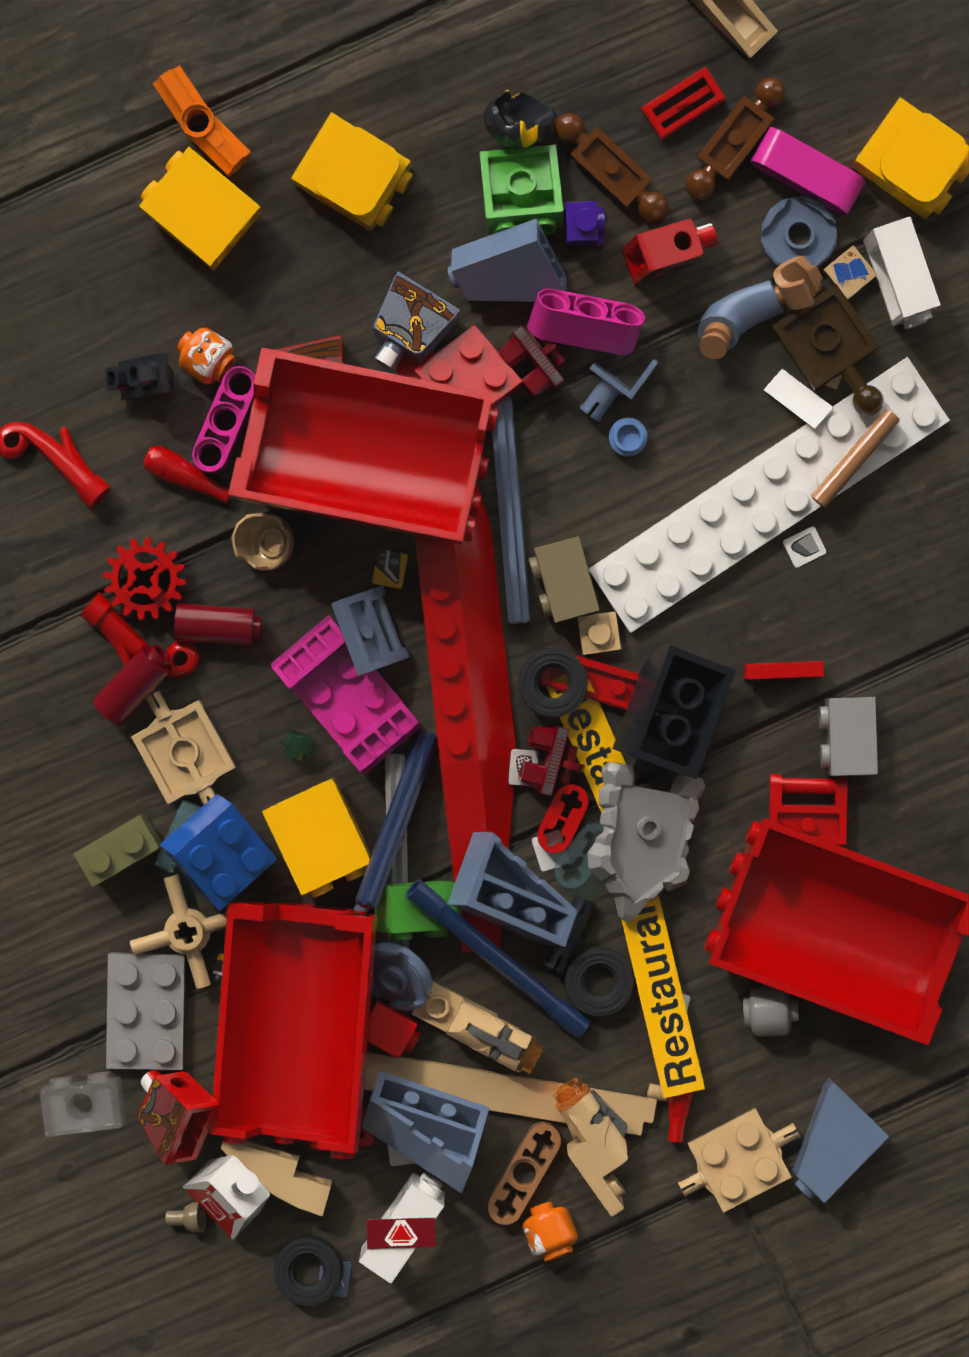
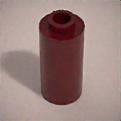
(216, 625)
(133, 684)

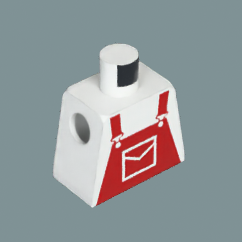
(228, 1193)

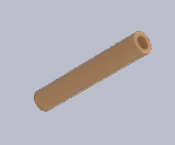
(855, 458)

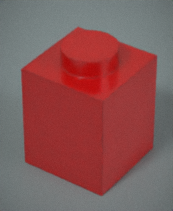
(392, 1029)

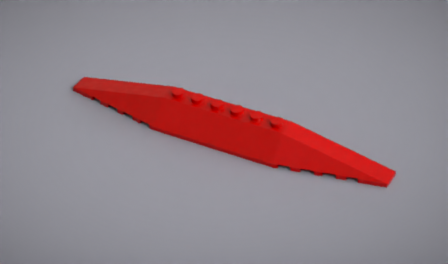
(468, 685)

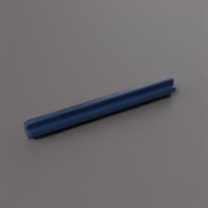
(396, 820)

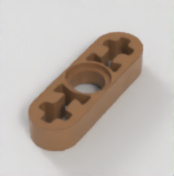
(518, 1202)

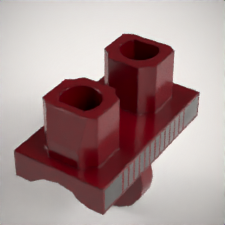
(545, 375)
(544, 776)

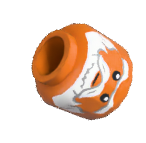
(205, 355)
(550, 1232)

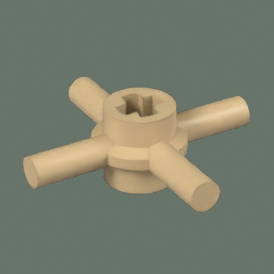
(180, 943)

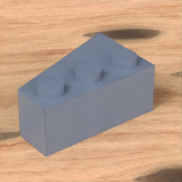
(508, 894)
(427, 1126)

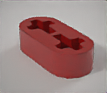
(570, 823)

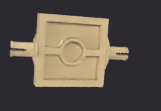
(183, 750)
(739, 1160)

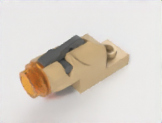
(479, 1029)
(599, 1140)

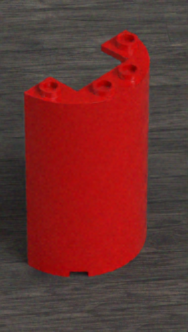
(364, 447)
(839, 929)
(292, 1018)

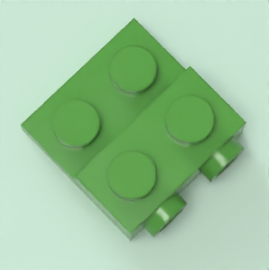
(522, 187)

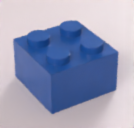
(218, 851)

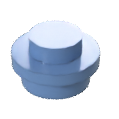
(628, 437)

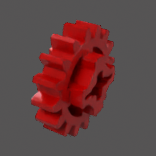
(134, 565)

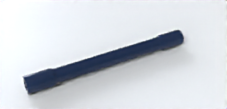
(436, 908)

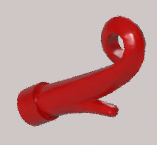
(66, 459)
(128, 641)

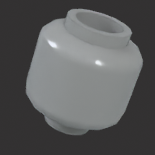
(770, 1011)

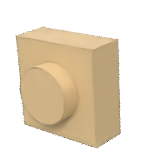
(599, 633)

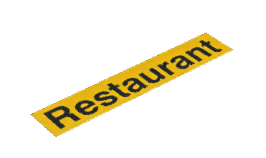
(592, 735)
(663, 1002)

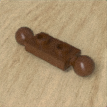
(735, 138)
(611, 167)

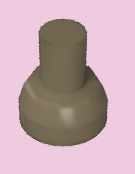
(192, 1217)

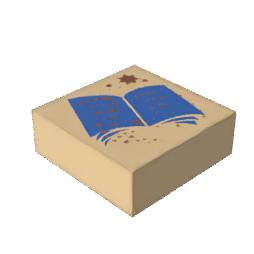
(850, 272)

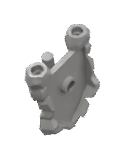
(643, 837)

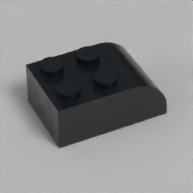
(674, 710)

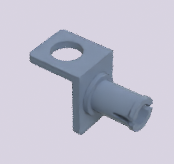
(609, 388)

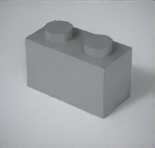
(849, 736)

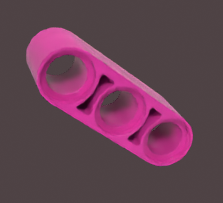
(808, 171)
(585, 321)
(225, 440)

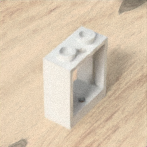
(902, 273)
(416, 1199)

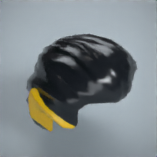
(518, 120)

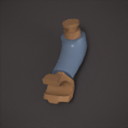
(741, 310)

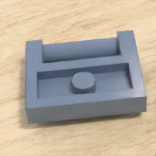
(369, 630)

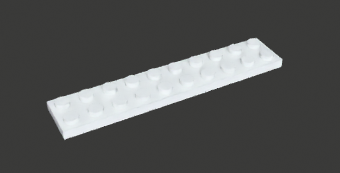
(758, 501)

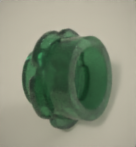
(298, 745)

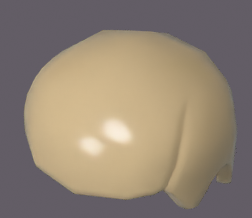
(263, 540)

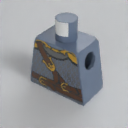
(411, 322)

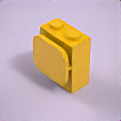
(914, 159)
(353, 172)
(199, 207)
(318, 838)

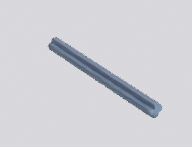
(510, 515)

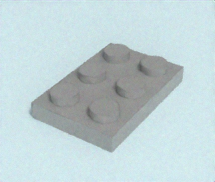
(146, 1011)

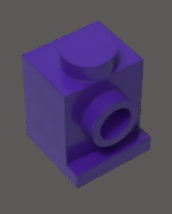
(584, 224)

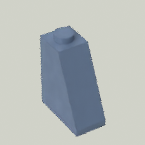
(507, 265)
(835, 1143)

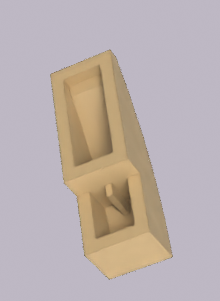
(740, 22)
(279, 1175)

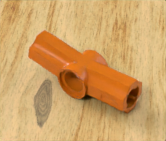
(187, 103)

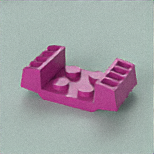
(354, 709)

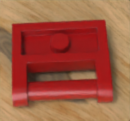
(820, 821)

